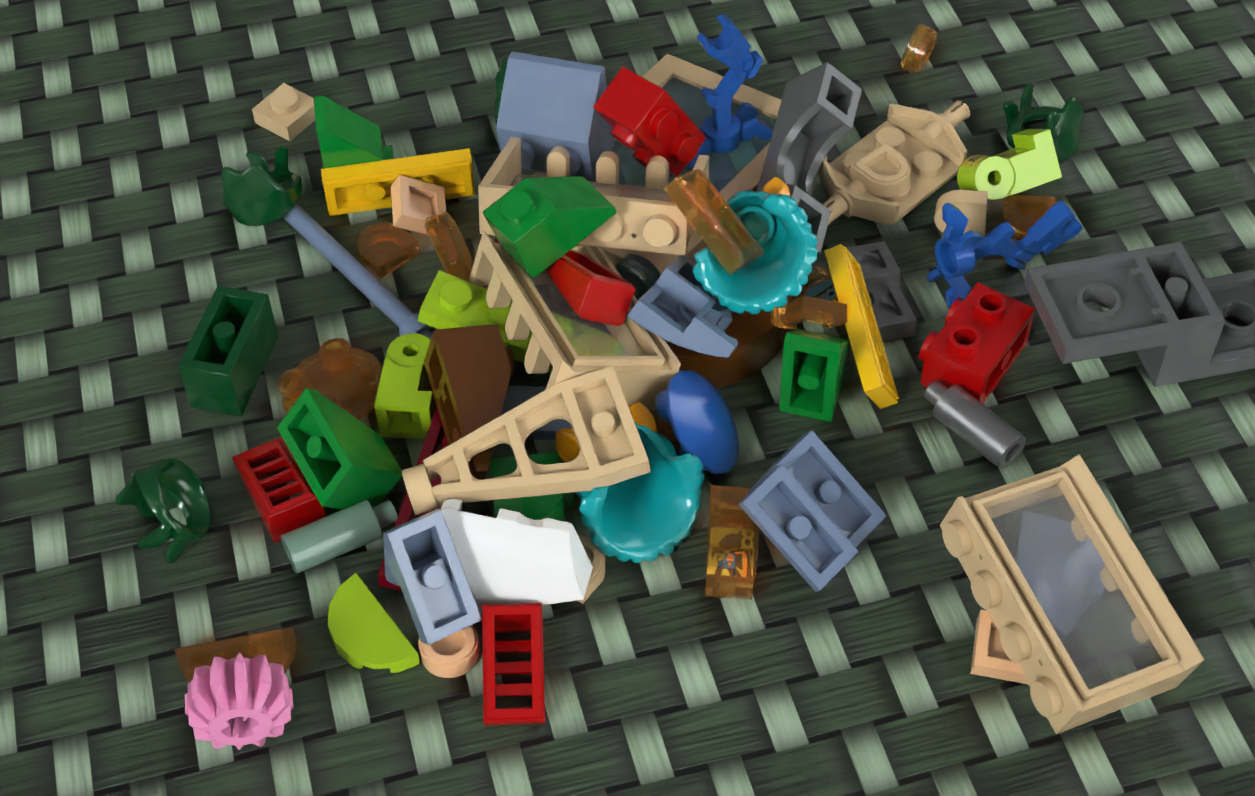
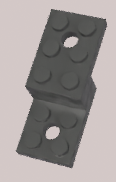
(1155, 309)

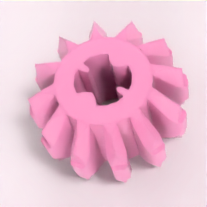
(238, 701)

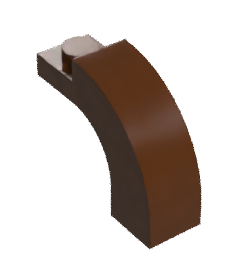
(755, 349)

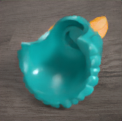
(787, 248)
(645, 512)

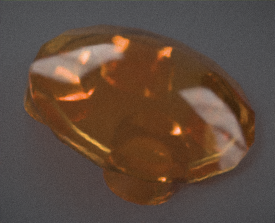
(339, 373)

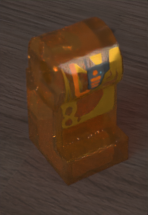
(731, 545)

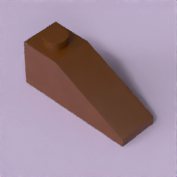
(469, 382)

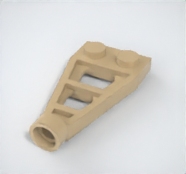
(602, 426)

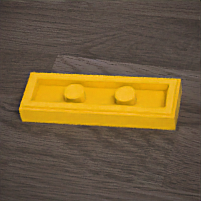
(369, 184)
(862, 327)

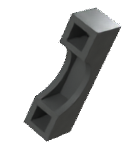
(810, 121)

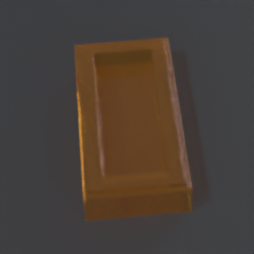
(714, 220)

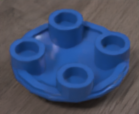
(700, 421)

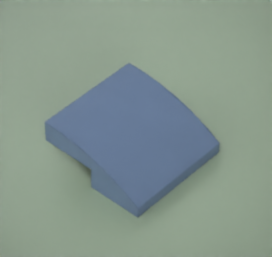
(812, 510)

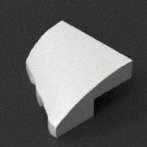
(518, 557)

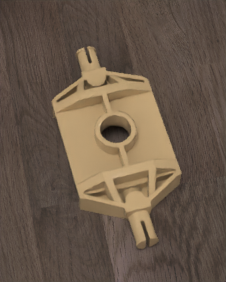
(921, 137)

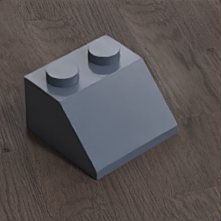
(552, 106)

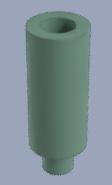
(337, 534)

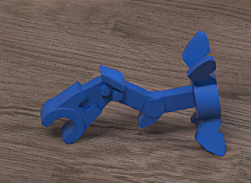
(722, 128)
(959, 251)

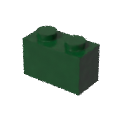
(228, 351)

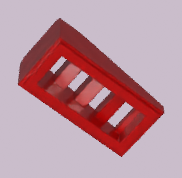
(591, 288)
(288, 514)
(513, 618)

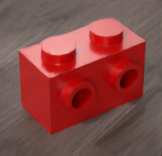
(649, 121)
(977, 342)

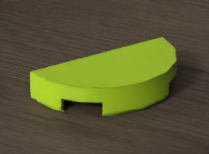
(366, 632)

